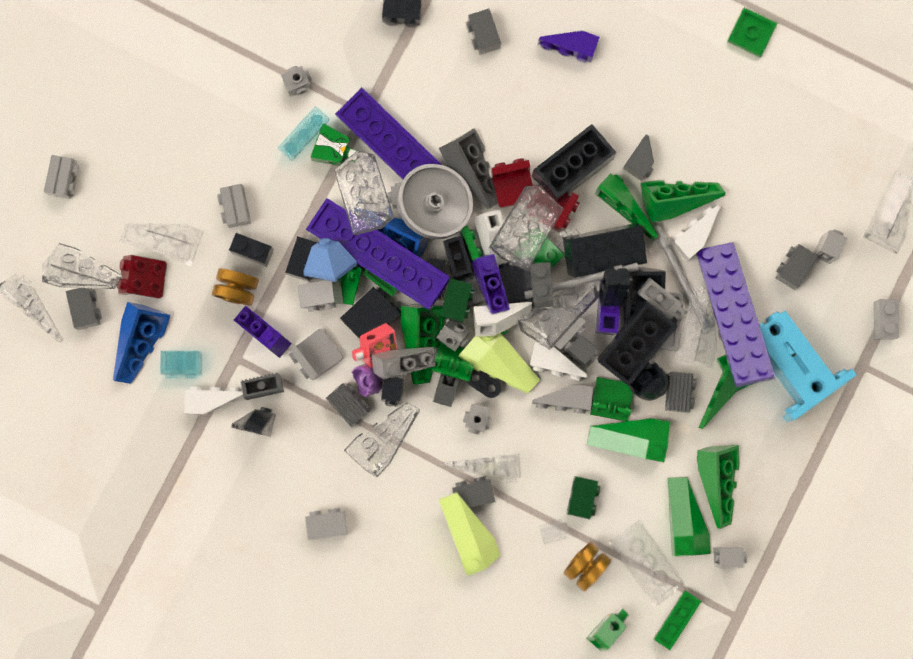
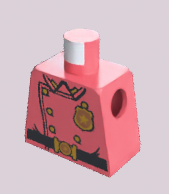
(374, 342)

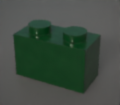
(456, 301)
(582, 497)

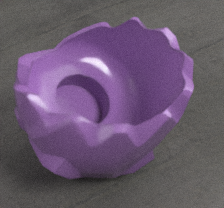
(367, 381)

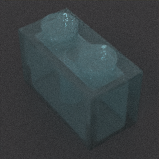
(181, 363)

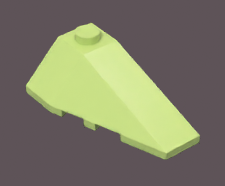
(500, 361)
(472, 539)

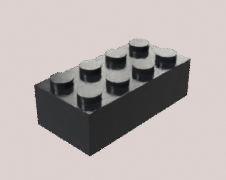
(574, 163)
(604, 249)
(637, 342)

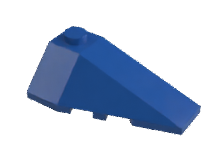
(404, 236)
(138, 334)

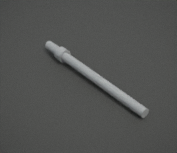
(665, 244)
(583, 280)

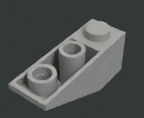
(402, 361)
(572, 397)

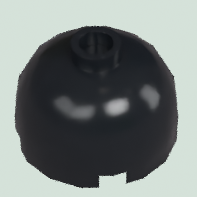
(650, 382)

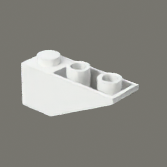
(487, 228)
(694, 238)
(493, 324)
(554, 361)
(204, 402)

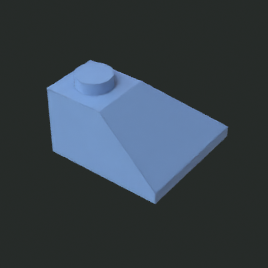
(328, 261)

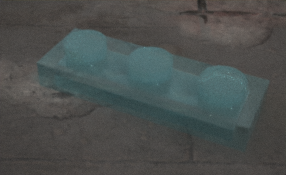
(303, 133)

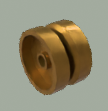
(234, 288)
(584, 564)

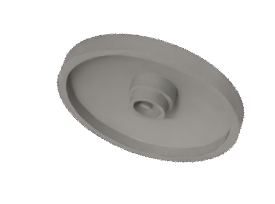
(434, 201)

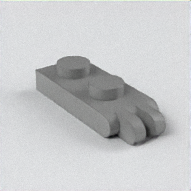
(661, 299)

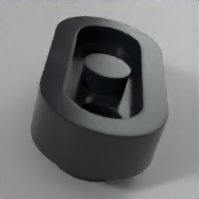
(483, 383)

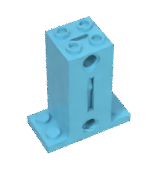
(799, 365)

